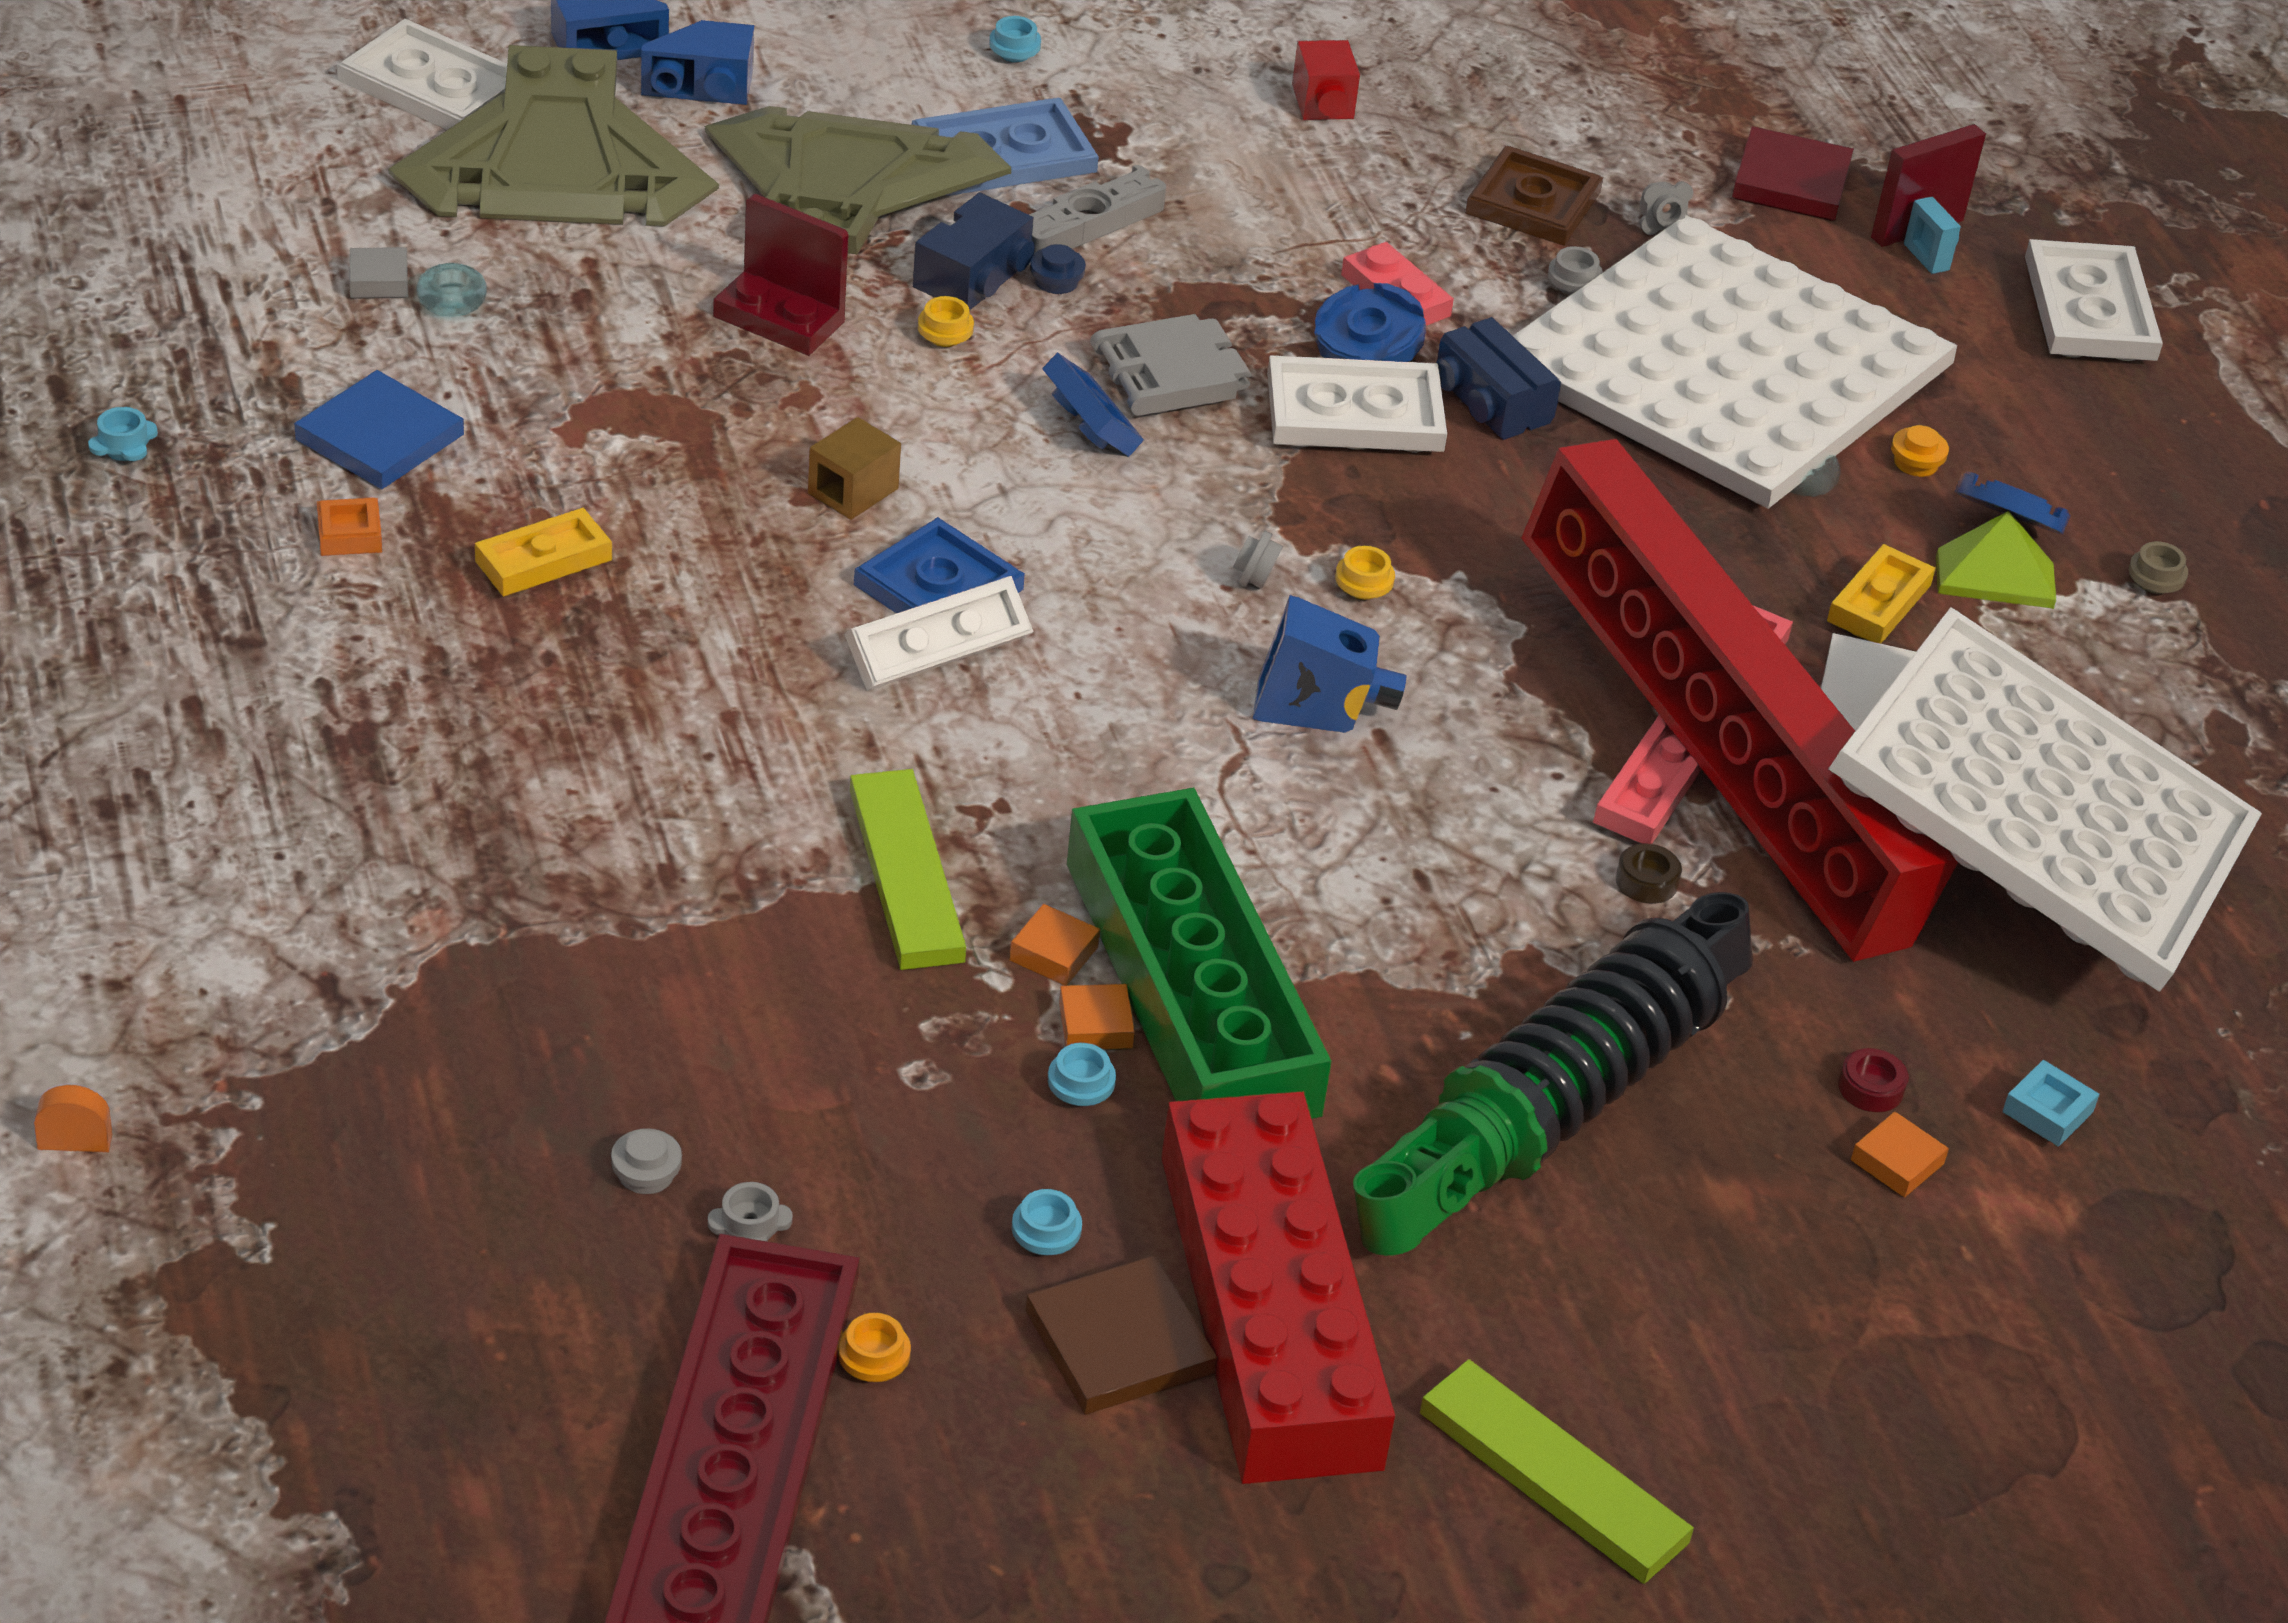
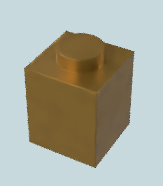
(854, 468)

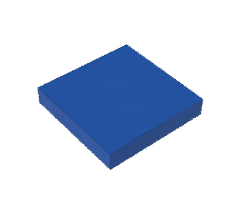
(379, 429)
(931, 566)

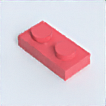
(1387, 265)

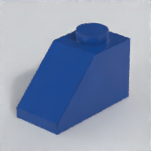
(608, 24)

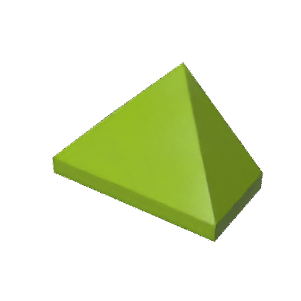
(1997, 565)

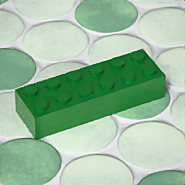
(1193, 951)

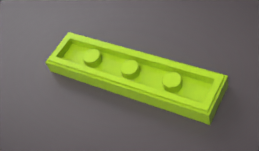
(907, 869)
(1556, 1471)

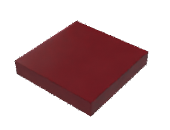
(1933, 168)
(1792, 173)

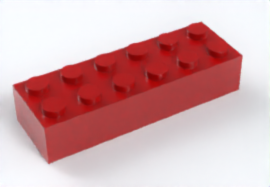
(1276, 1289)

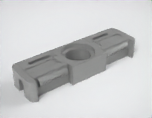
(1116, 202)

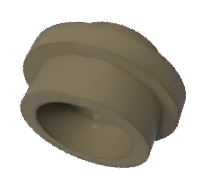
(2159, 568)

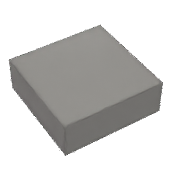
(378, 272)

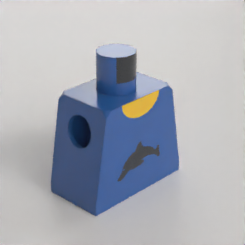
(1322, 671)

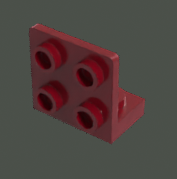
(790, 277)

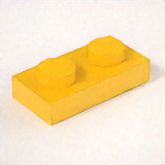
(543, 551)
(1881, 594)

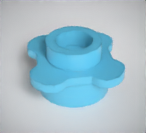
(122, 434)

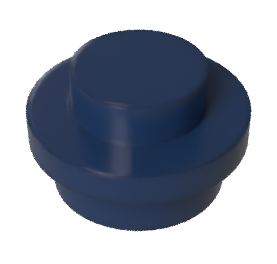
(1057, 268)

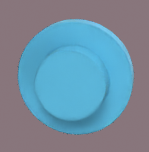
(1015, 39)
(1082, 1075)
(1047, 1222)

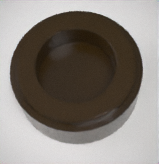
(1648, 873)

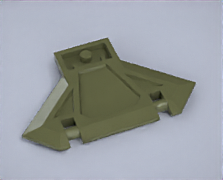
(555, 150)
(851, 166)

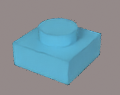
(1932, 235)
(2050, 1103)

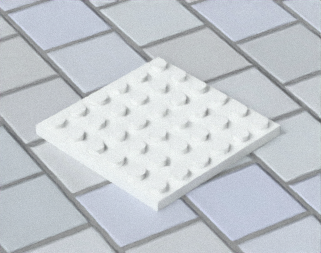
(1731, 359)
(2049, 797)

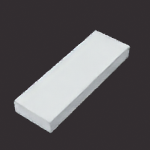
(938, 633)

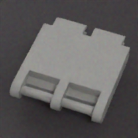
(1172, 363)

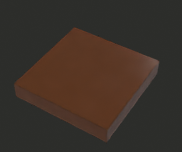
(1534, 195)
(1120, 1334)

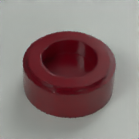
(1873, 1080)

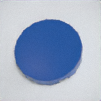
(1370, 324)
(2019, 503)

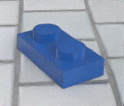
(1083, 396)

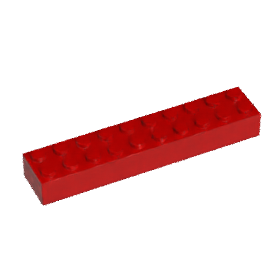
(1732, 696)

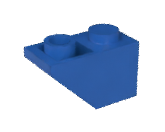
(700, 63)

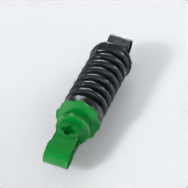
(1557, 1070)

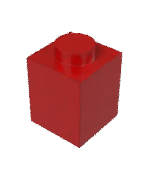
(1325, 79)

